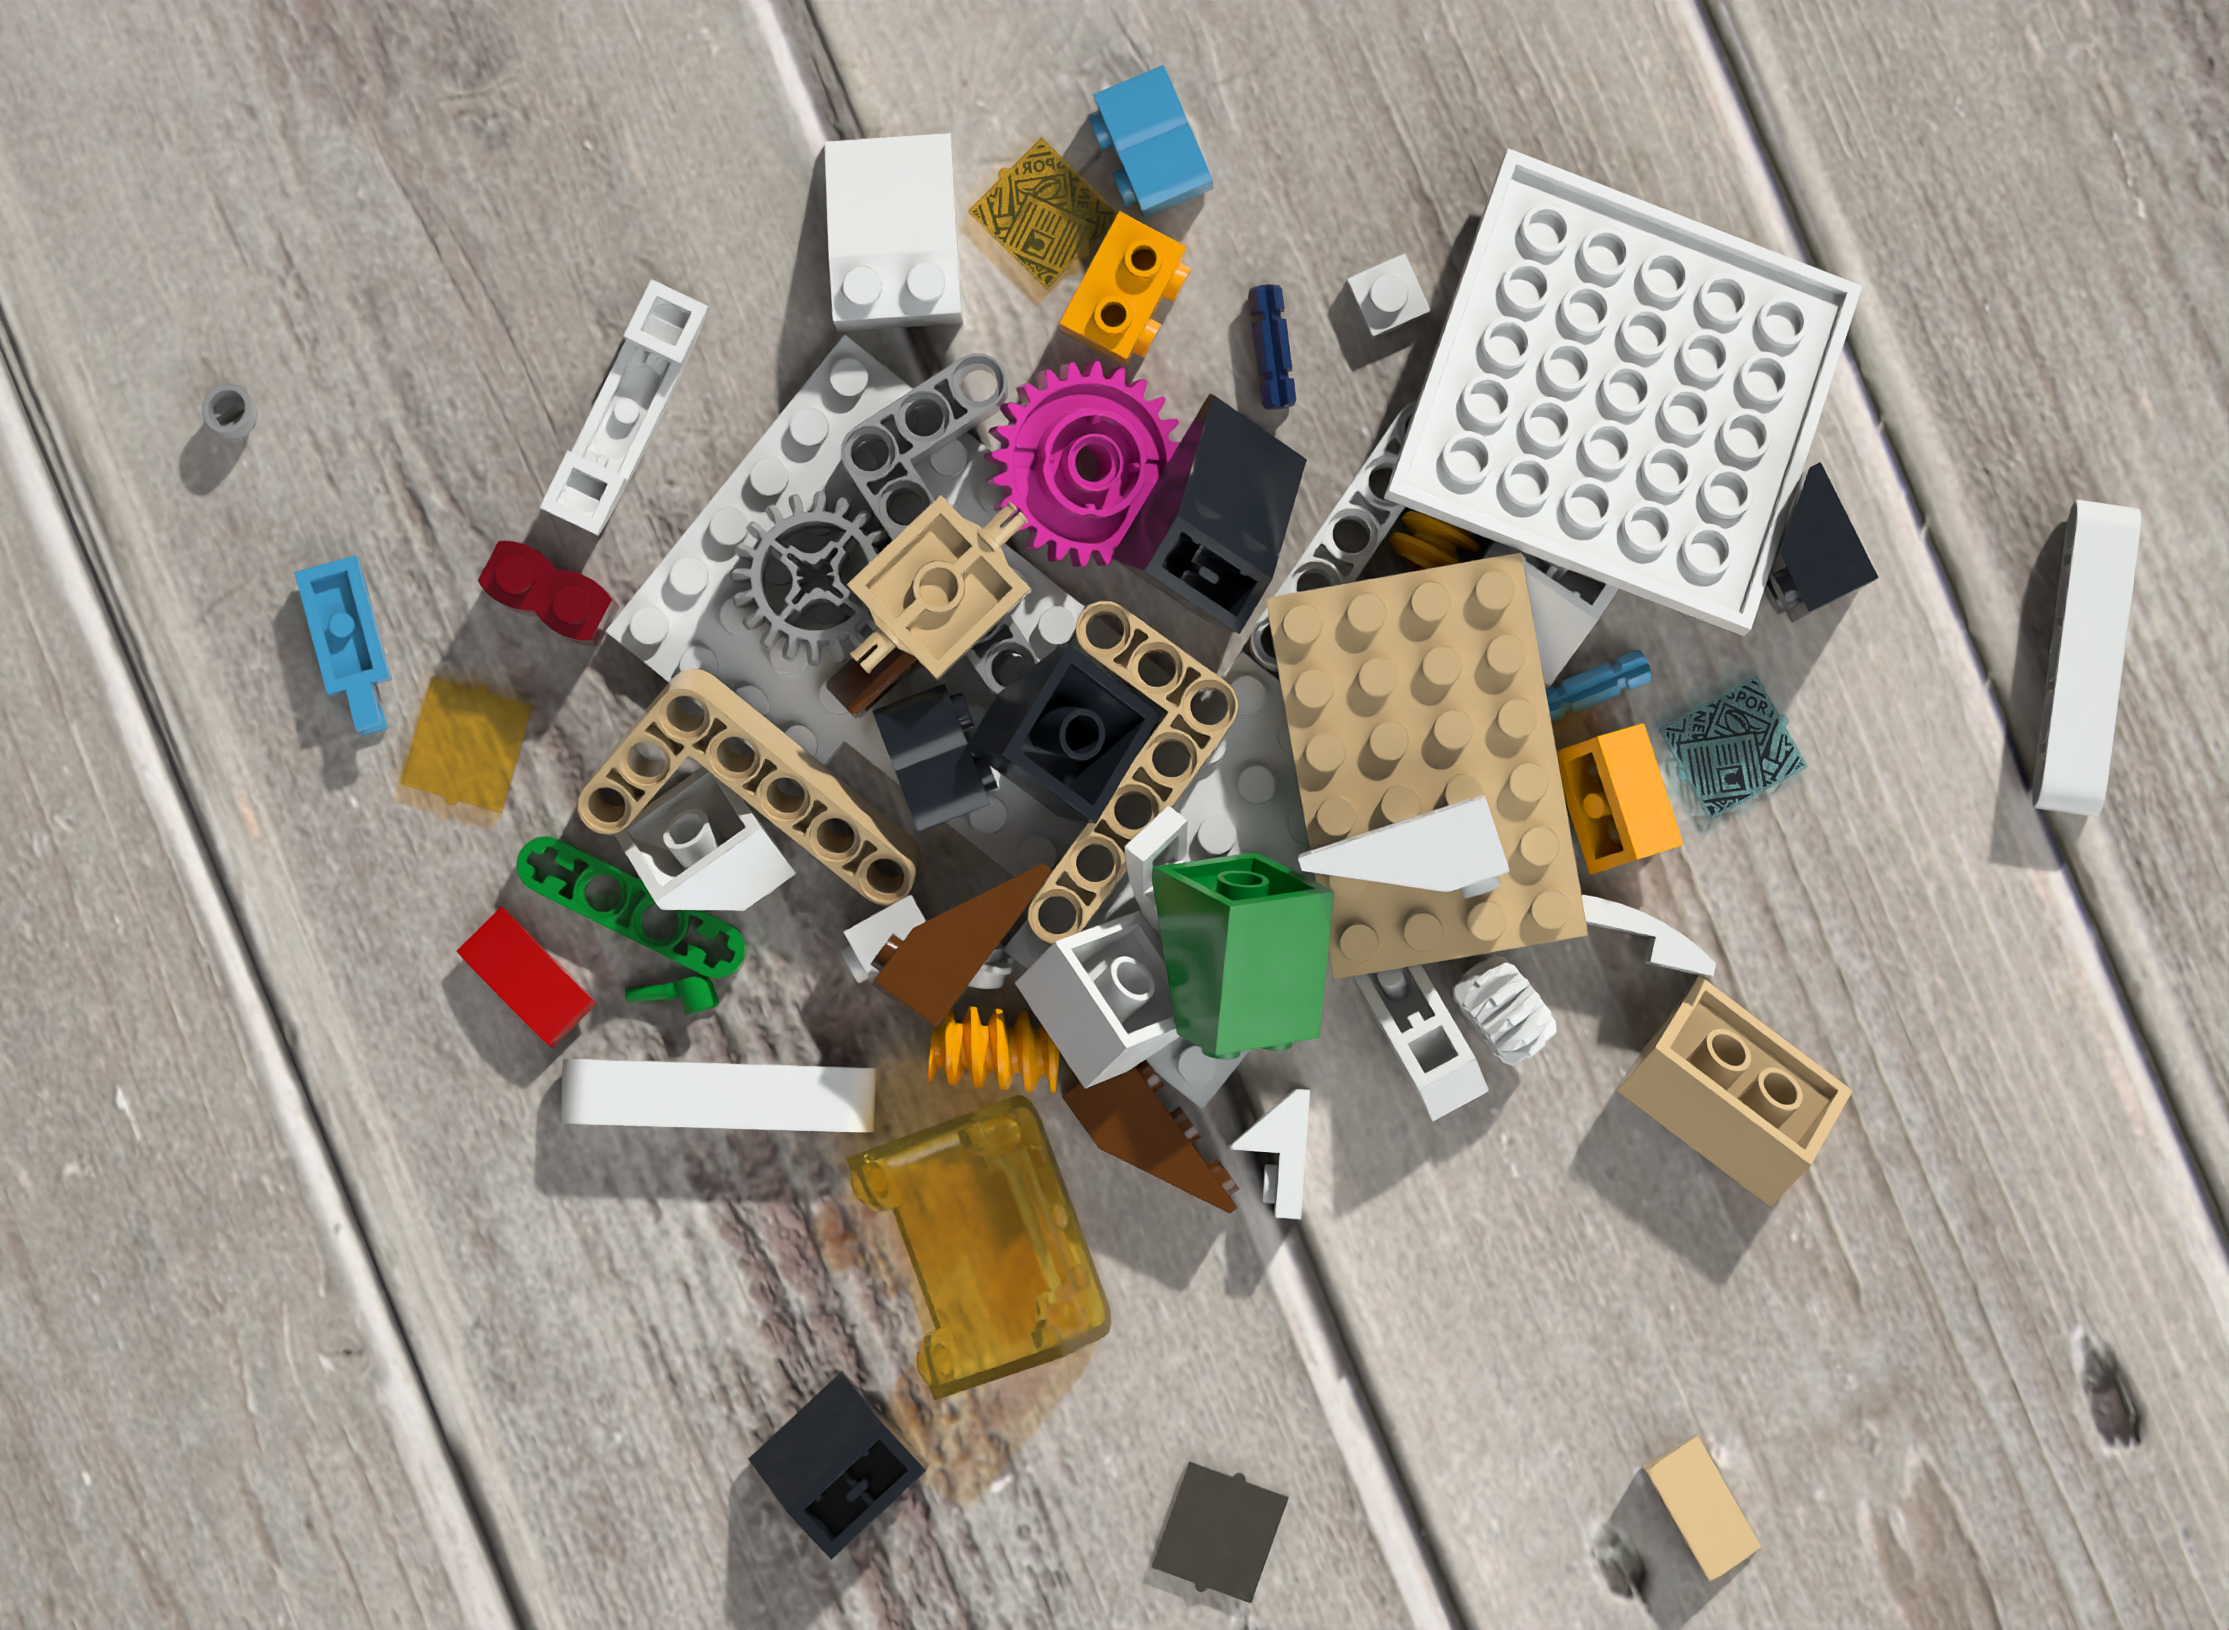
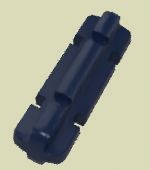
(1272, 347)

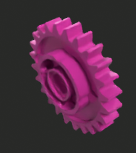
(1041, 453)

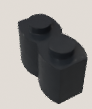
(931, 756)

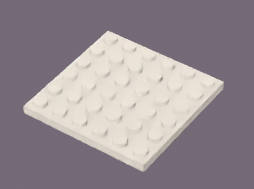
(1624, 392)

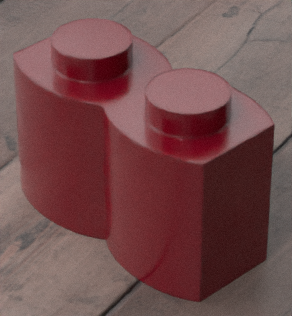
(537, 588)

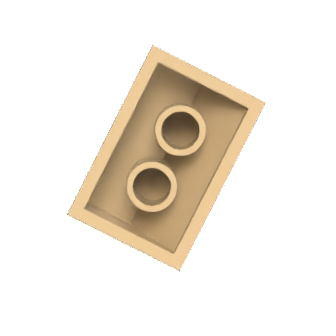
(1735, 1092)

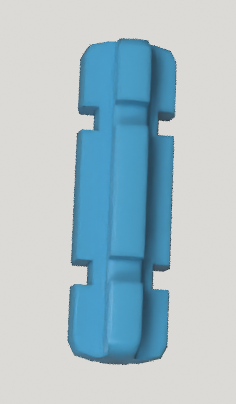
(1598, 684)

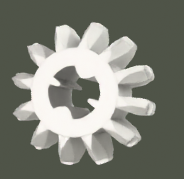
(1504, 1010)

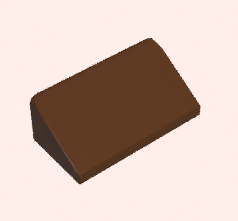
(861, 690)

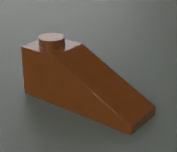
(946, 952)

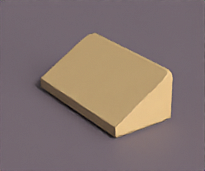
(1701, 1508)

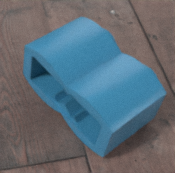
(1151, 143)

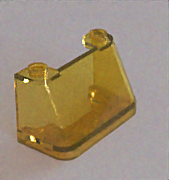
(987, 1244)

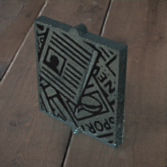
(1733, 748)

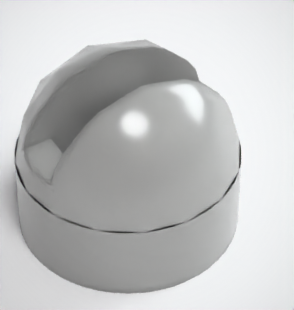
(226, 403)

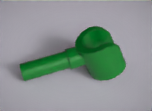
(694, 993)

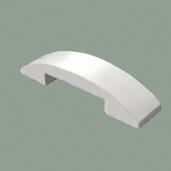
(626, 409)
(1665, 945)

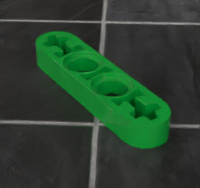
(629, 913)

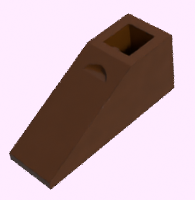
(1136, 1127)

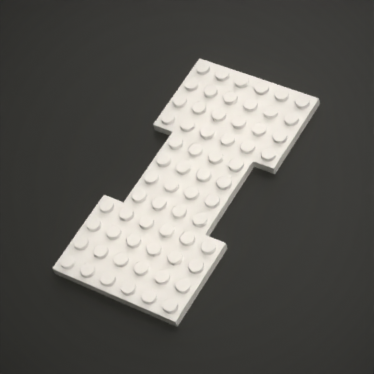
(687, 620)

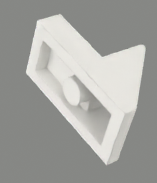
(1281, 1132)

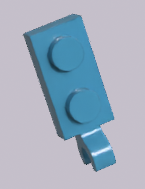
(346, 637)

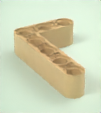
(1142, 776)
(754, 781)

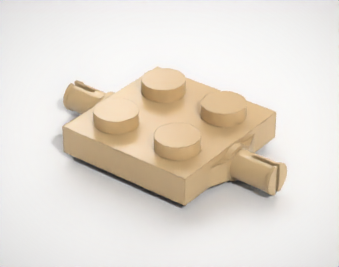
(939, 587)

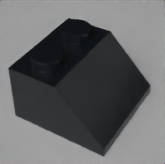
(1818, 551)
(1065, 734)

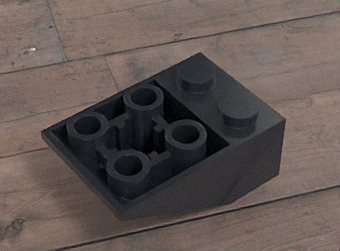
(1216, 517)

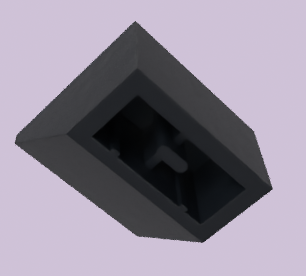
(837, 1464)

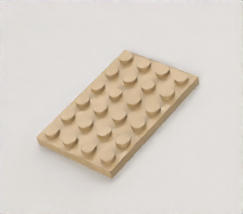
(1410, 703)

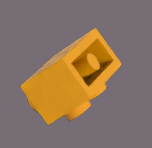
(1125, 289)
(1617, 799)

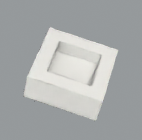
(1388, 296)

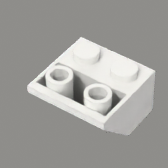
(1562, 607)

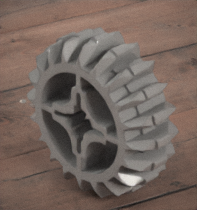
(797, 601)

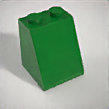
(1243, 952)

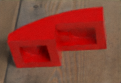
(526, 977)

